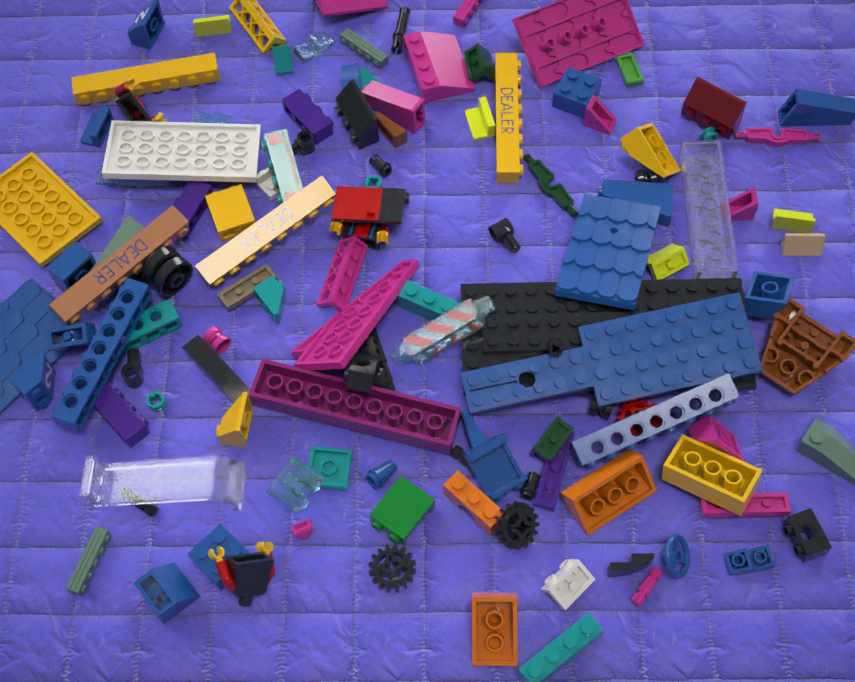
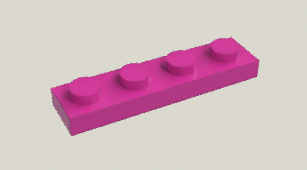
(760, 505)

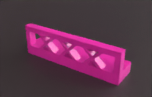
(344, 273)

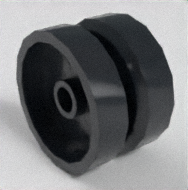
(167, 271)

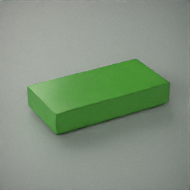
(629, 70)

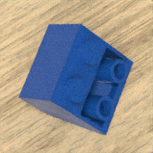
(166, 590)

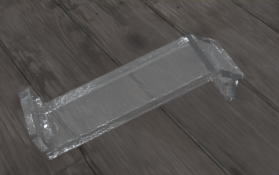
(164, 481)

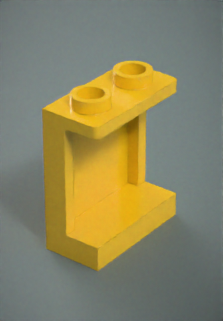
(230, 212)

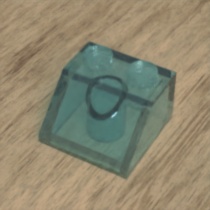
(295, 484)

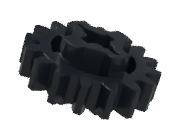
(518, 525)
(400, 565)

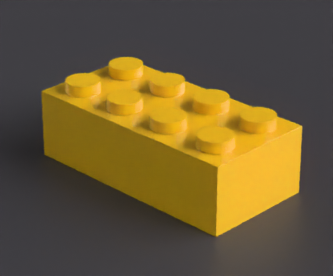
(711, 474)

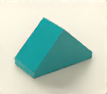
(283, 59)

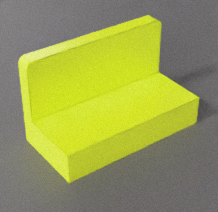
(212, 26)
(481, 120)
(792, 221)
(667, 261)

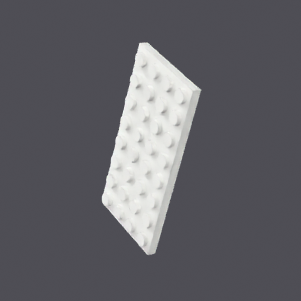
(182, 151)

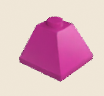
(714, 434)

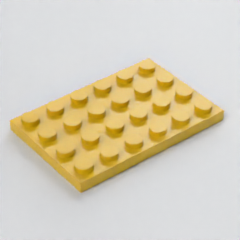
(42, 210)

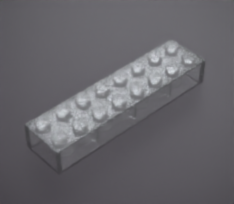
(707, 210)

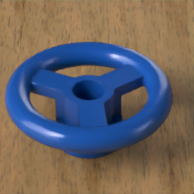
(672, 555)

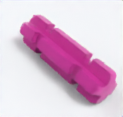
(646, 586)

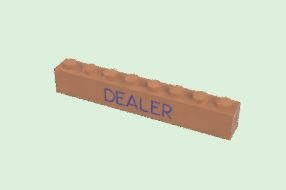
(122, 264)

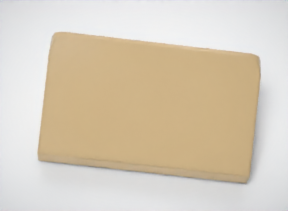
(803, 244)

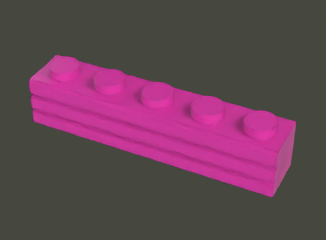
(465, 11)

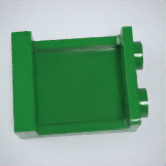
(401, 510)

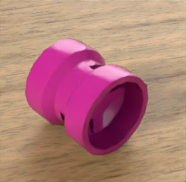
(216, 339)

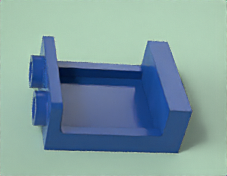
(495, 467)

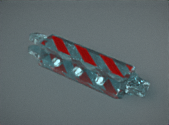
(443, 331)

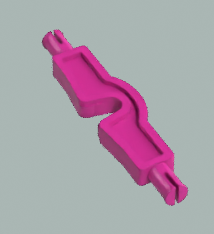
(767, 136)

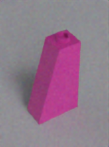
(396, 105)

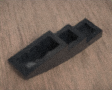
(373, 346)
(215, 368)

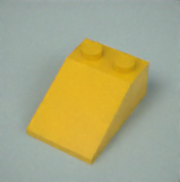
(649, 149)

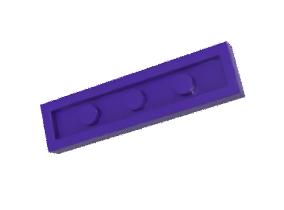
(552, 477)

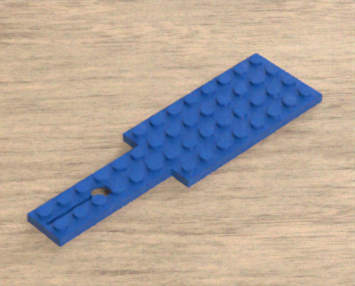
(630, 358)

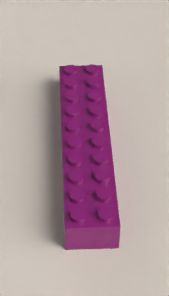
(376, 413)

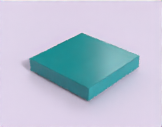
(333, 465)

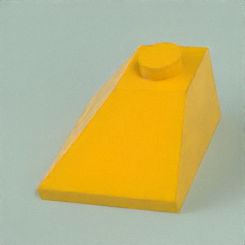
(236, 423)

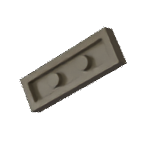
(243, 288)

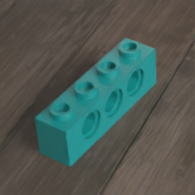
(153, 329)

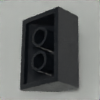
(357, 116)

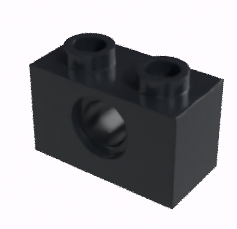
(362, 372)
(806, 523)

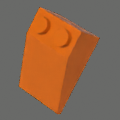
(494, 629)

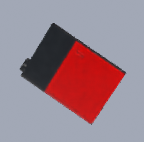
(369, 205)

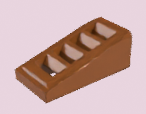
(392, 131)

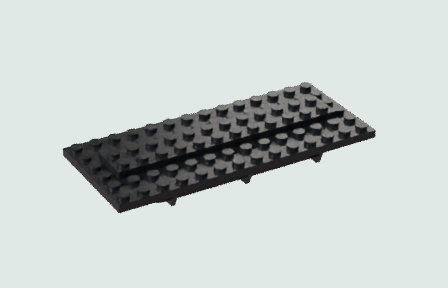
(531, 315)

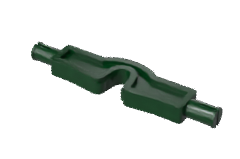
(556, 192)

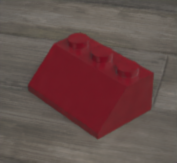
(713, 108)

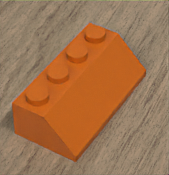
(609, 491)

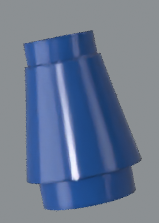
(380, 474)

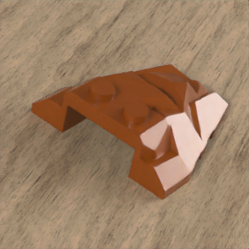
(802, 349)

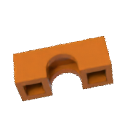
(466, 494)

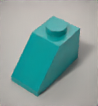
(272, 297)

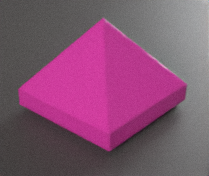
(302, 529)

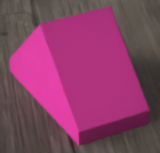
(598, 116)
(744, 205)

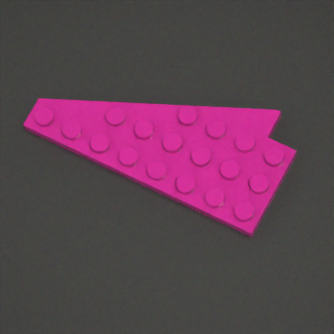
(345, 332)

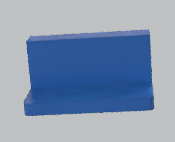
(97, 128)

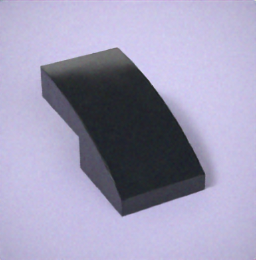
(636, 563)

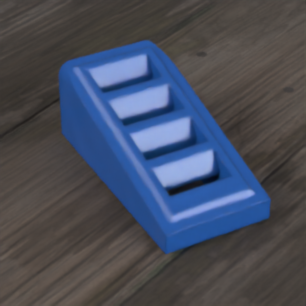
(472, 432)

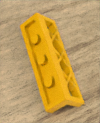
(259, 18)

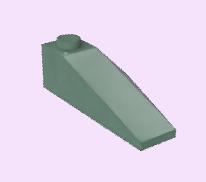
(829, 449)

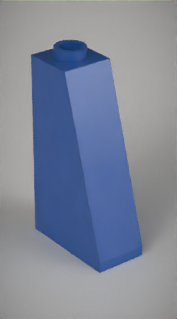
(816, 109)
(641, 192)

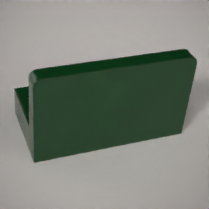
(479, 63)
(552, 439)

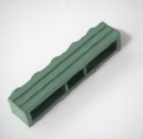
(364, 48)
(89, 561)

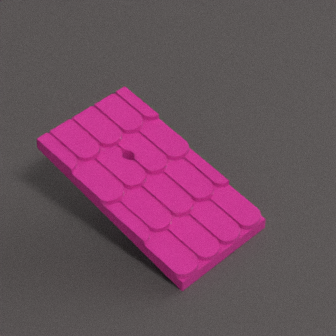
(576, 35)

